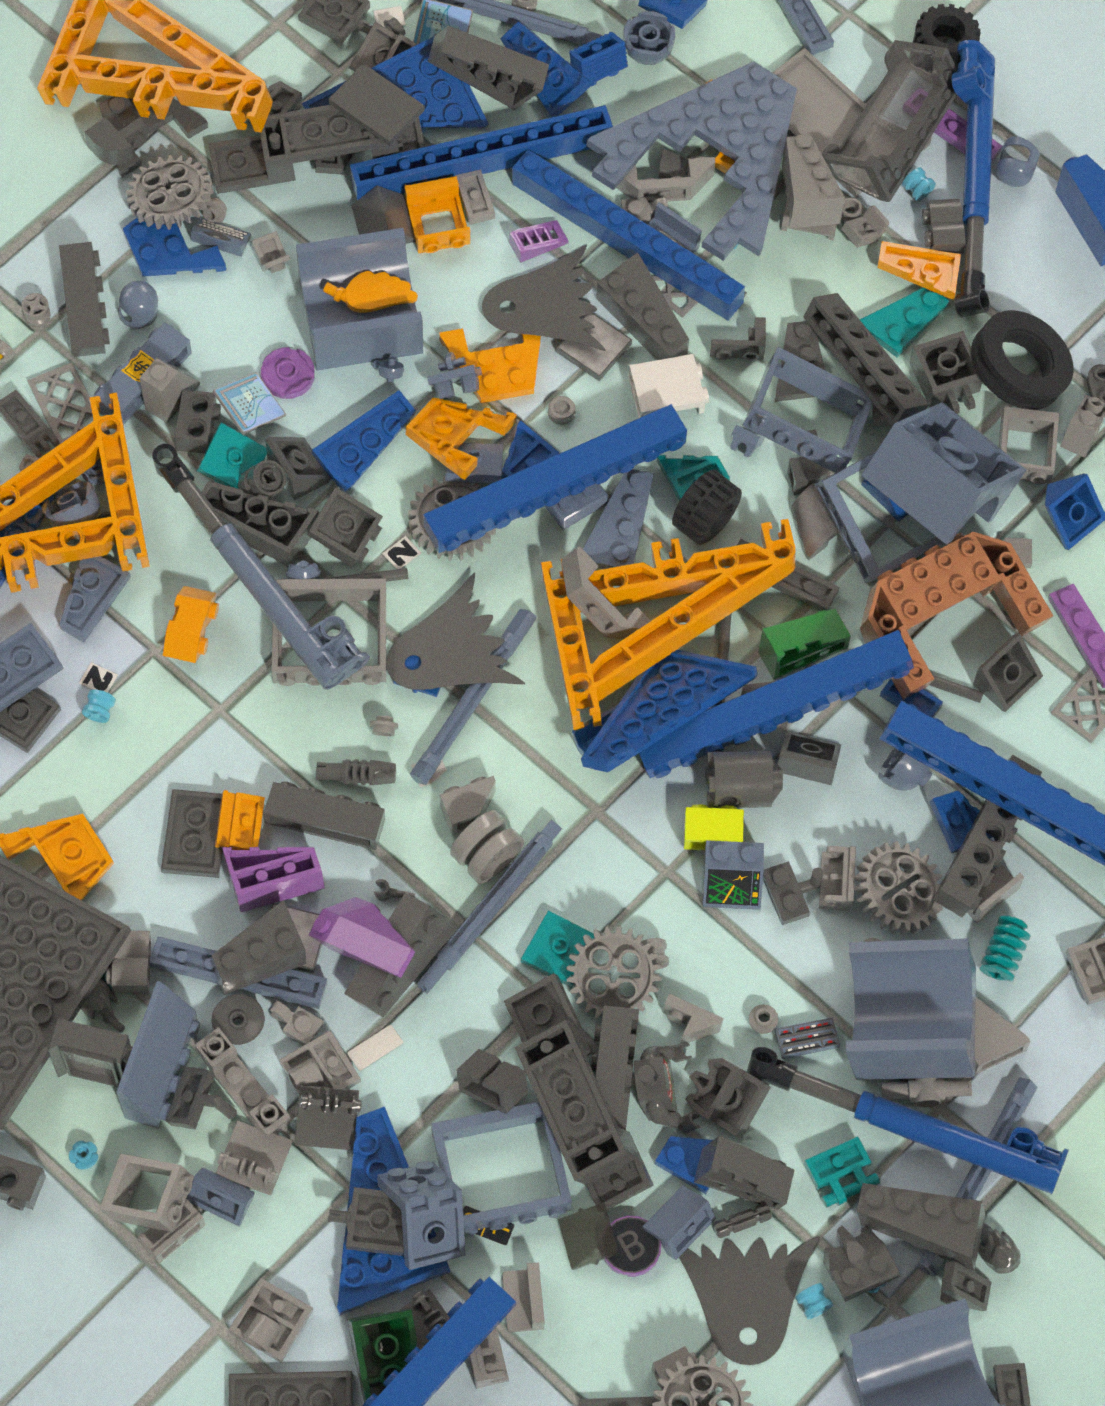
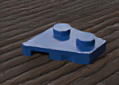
(681, 1159)

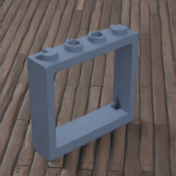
(821, 385)
(849, 530)
(495, 1121)

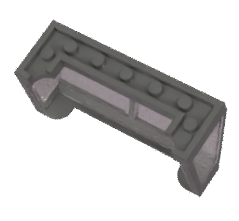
(895, 120)

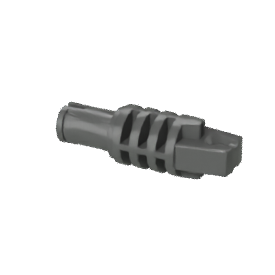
(357, 772)

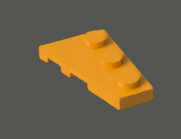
(921, 266)

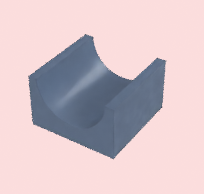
(337, 332)
(942, 471)
(913, 1009)
(918, 1361)

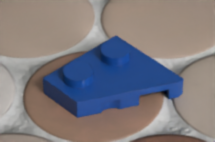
(526, 451)
(954, 818)

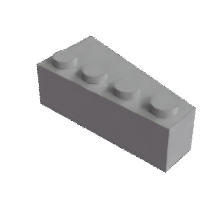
(810, 186)

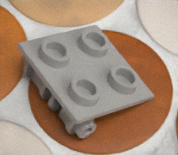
(253, 1158)

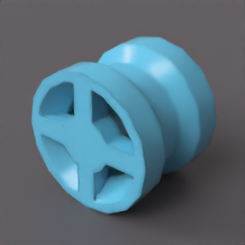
(918, 184)
(98, 706)
(814, 1301)

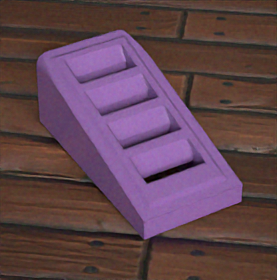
(532, 250)

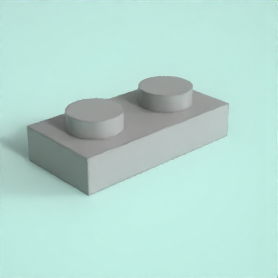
(475, 197)

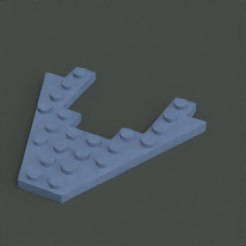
(739, 115)

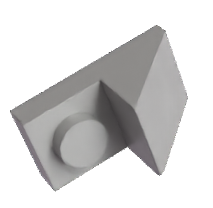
(700, 1021)

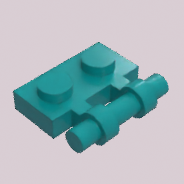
(837, 1164)

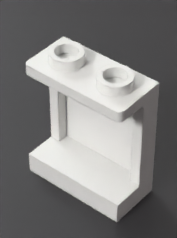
(666, 383)

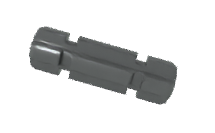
(742, 1220)

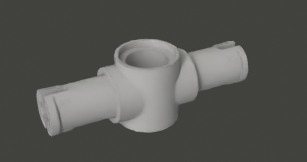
(926, 1091)

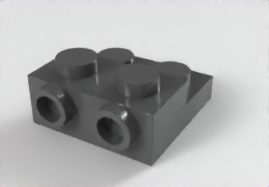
(346, 527)

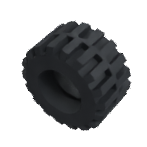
(949, 23)
(706, 507)

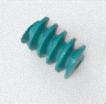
(1004, 948)

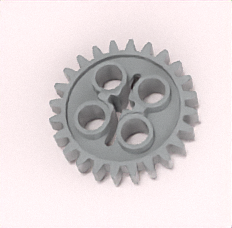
(169, 192)
(429, 501)
(884, 865)
(616, 945)
(681, 1385)

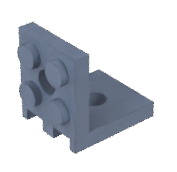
(426, 1202)

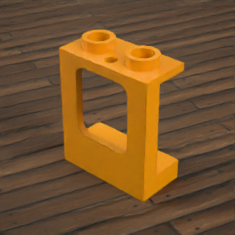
(433, 198)

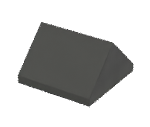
(382, 211)
(300, 466)
(1008, 673)
(809, 758)

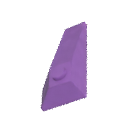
(363, 934)

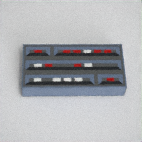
(807, 1038)

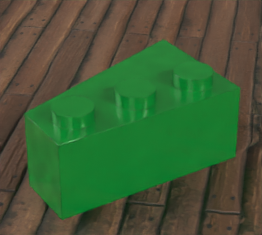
(802, 642)

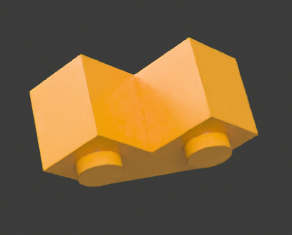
(187, 629)

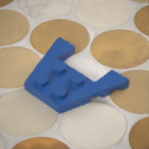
(166, 252)

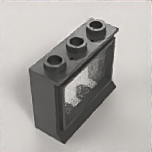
(89, 1052)

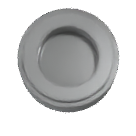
(561, 410)

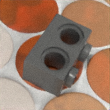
(191, 421)

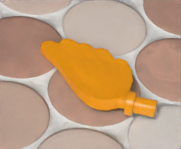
(372, 292)

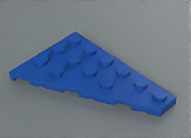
(445, 97)
(662, 702)
(371, 1275)

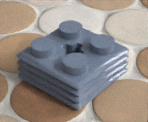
(575, 508)

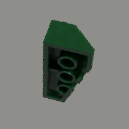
(381, 1346)

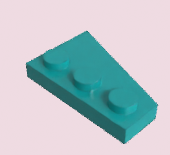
(905, 319)

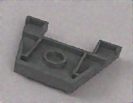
(122, 112)

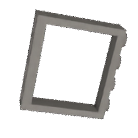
(332, 590)

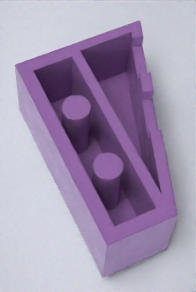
(272, 875)

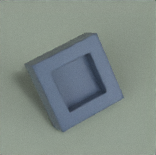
(748, 437)

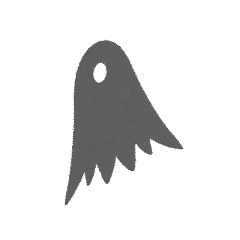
(545, 303)
(450, 648)
(747, 1293)

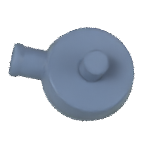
(389, 369)

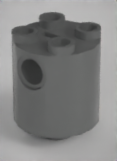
(742, 779)

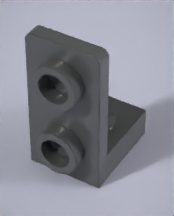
(748, 349)

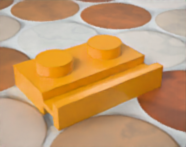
(239, 821)

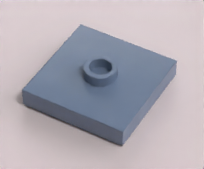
(488, 464)

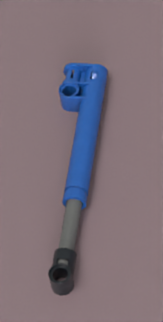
(975, 87)
(1021, 1159)

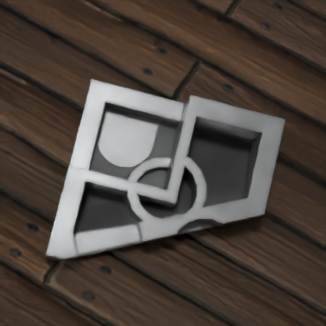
(813, 521)

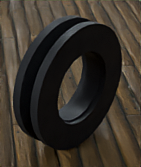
(1005, 379)

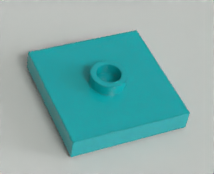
(230, 456)
(552, 946)

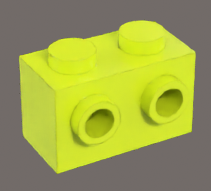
(712, 825)

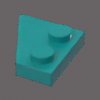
(685, 471)

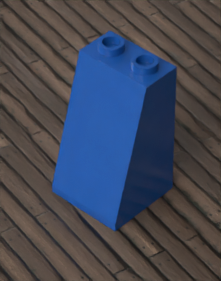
(1083, 196)

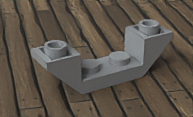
(676, 188)
(588, 599)
(240, 1084)

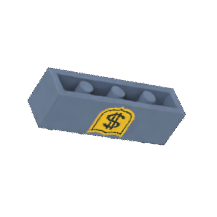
(163, 344)

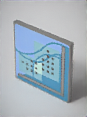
(437, 15)
(249, 403)

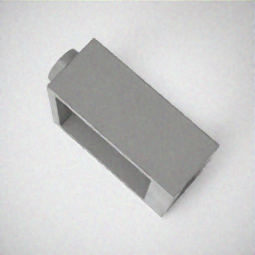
(1032, 422)
(124, 1183)

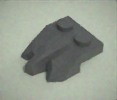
(380, 46)
(727, 1095)
(859, 1263)

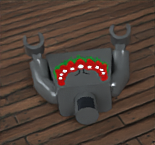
(657, 1089)

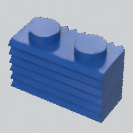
(600, 57)

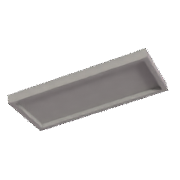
(821, 103)

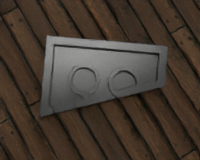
(804, 343)

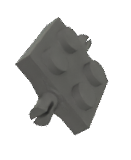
(336, 17)
(372, 1223)

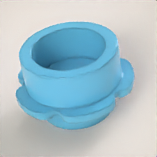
(87, 1161)

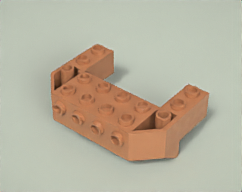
(942, 580)

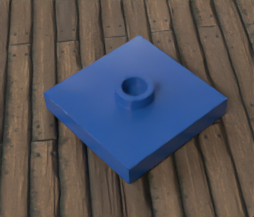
(677, 11)

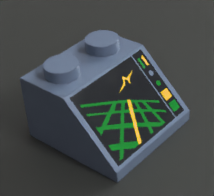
(733, 874)

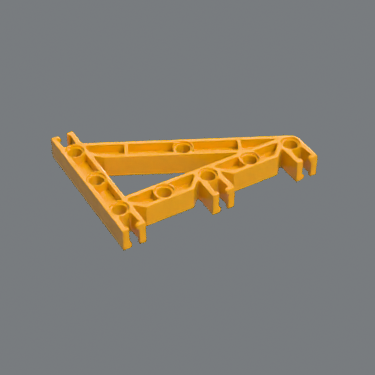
(207, 80)
(54, 472)
(715, 596)

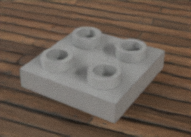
(1089, 969)
(320, 1065)
(271, 1320)

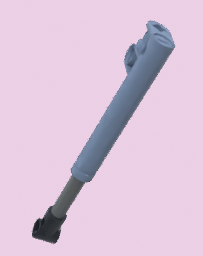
(327, 657)

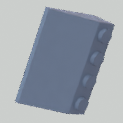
(157, 1057)

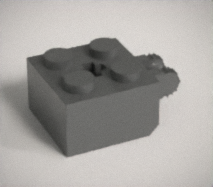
(946, 371)

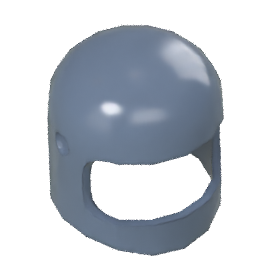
(1015, 171)
(139, 302)

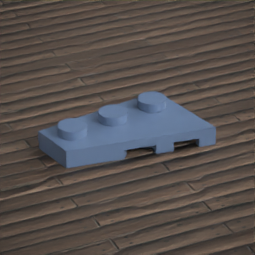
(93, 592)

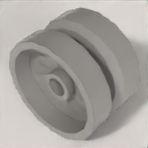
(487, 846)

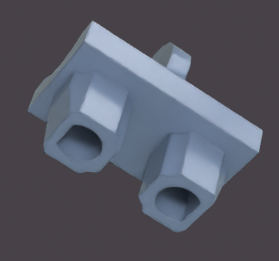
(467, 376)

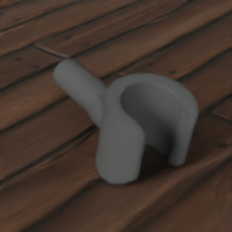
(389, 892)

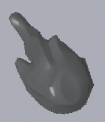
(100, 1002)
(999, 1250)

